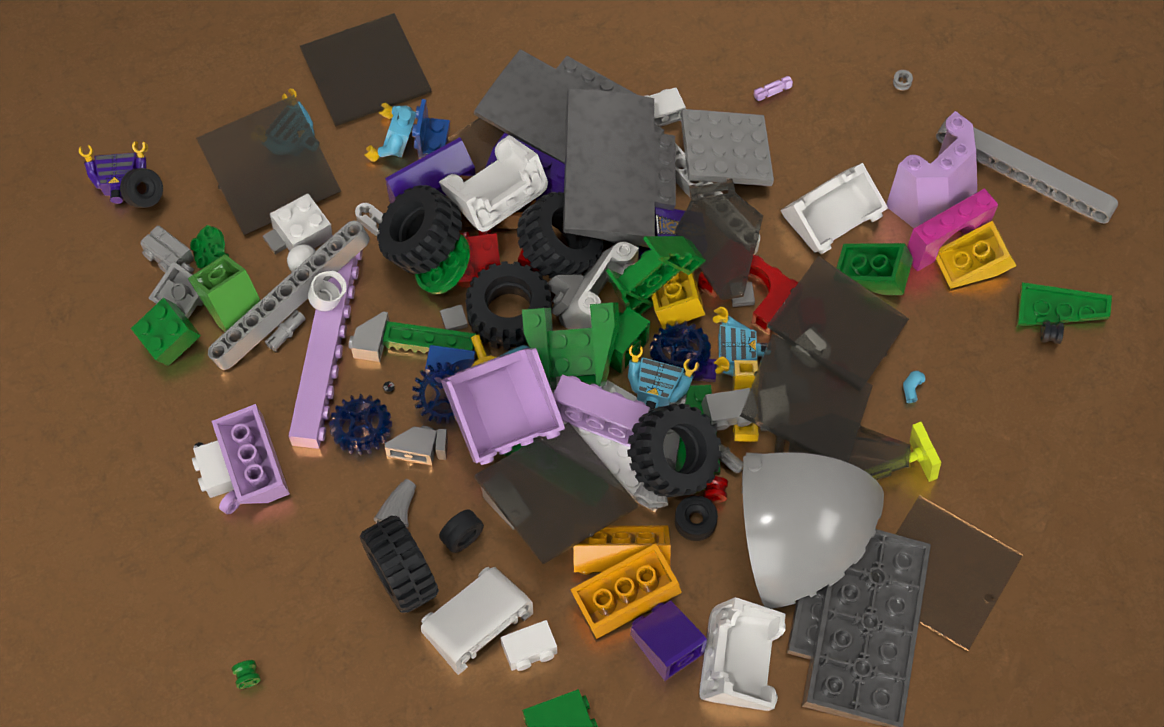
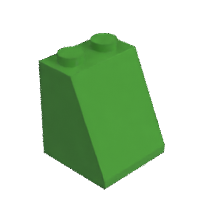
(225, 291)

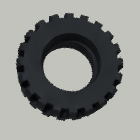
(419, 229)
(544, 247)
(500, 281)
(700, 447)
(399, 564)

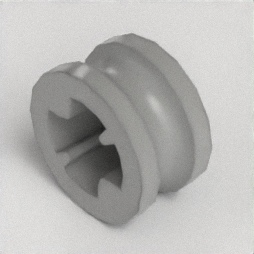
(905, 75)

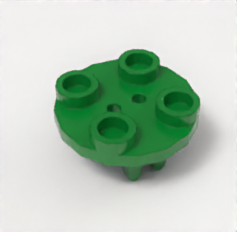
(208, 246)

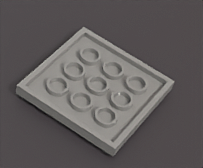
(726, 147)

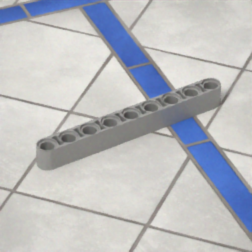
(1040, 176)
(287, 296)

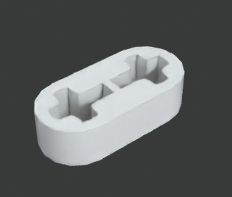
(369, 222)

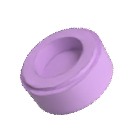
(229, 503)

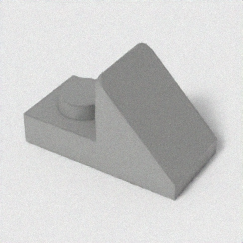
(565, 289)

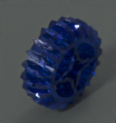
(677, 342)
(435, 399)
(357, 412)

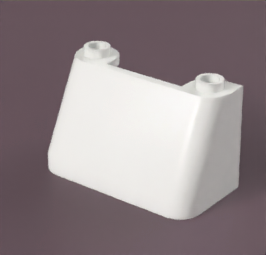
(500, 187)
(835, 208)
(615, 258)
(475, 617)
(739, 654)

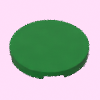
(449, 272)

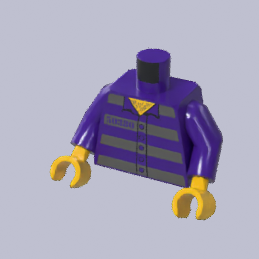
(109, 170)

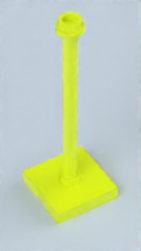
(924, 452)

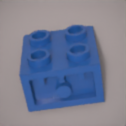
(429, 132)

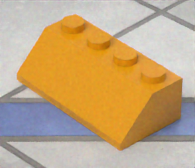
(618, 543)
(626, 590)

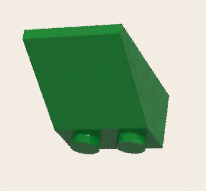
(877, 266)

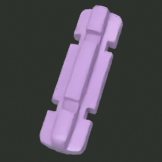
(773, 88)

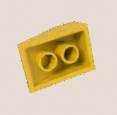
(975, 257)
(678, 300)

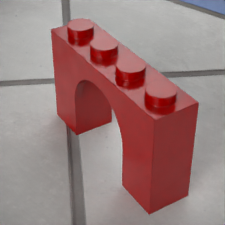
(777, 286)

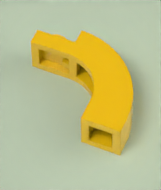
(743, 378)

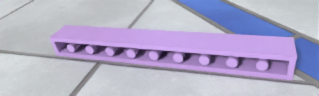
(321, 365)

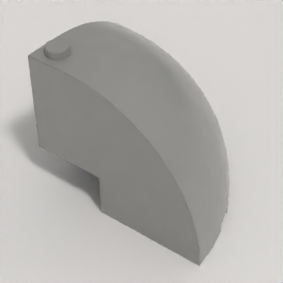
(805, 521)

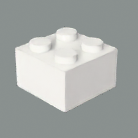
(301, 223)

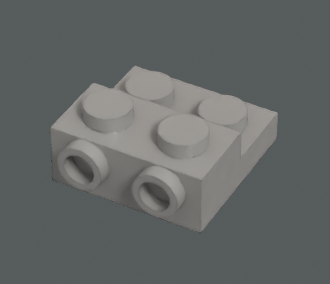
(177, 288)

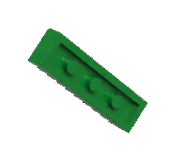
(421, 337)

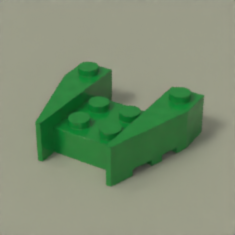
(654, 269)
(574, 350)

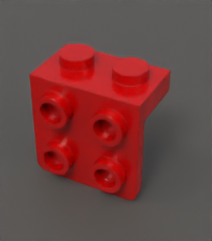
(483, 252)

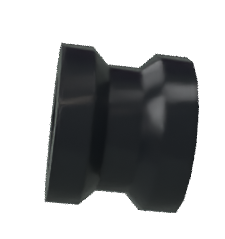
(1052, 332)

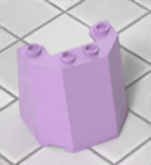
(929, 189)
(503, 404)

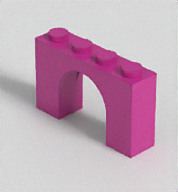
(964, 216)

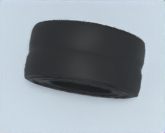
(153, 184)
(698, 505)
(461, 531)

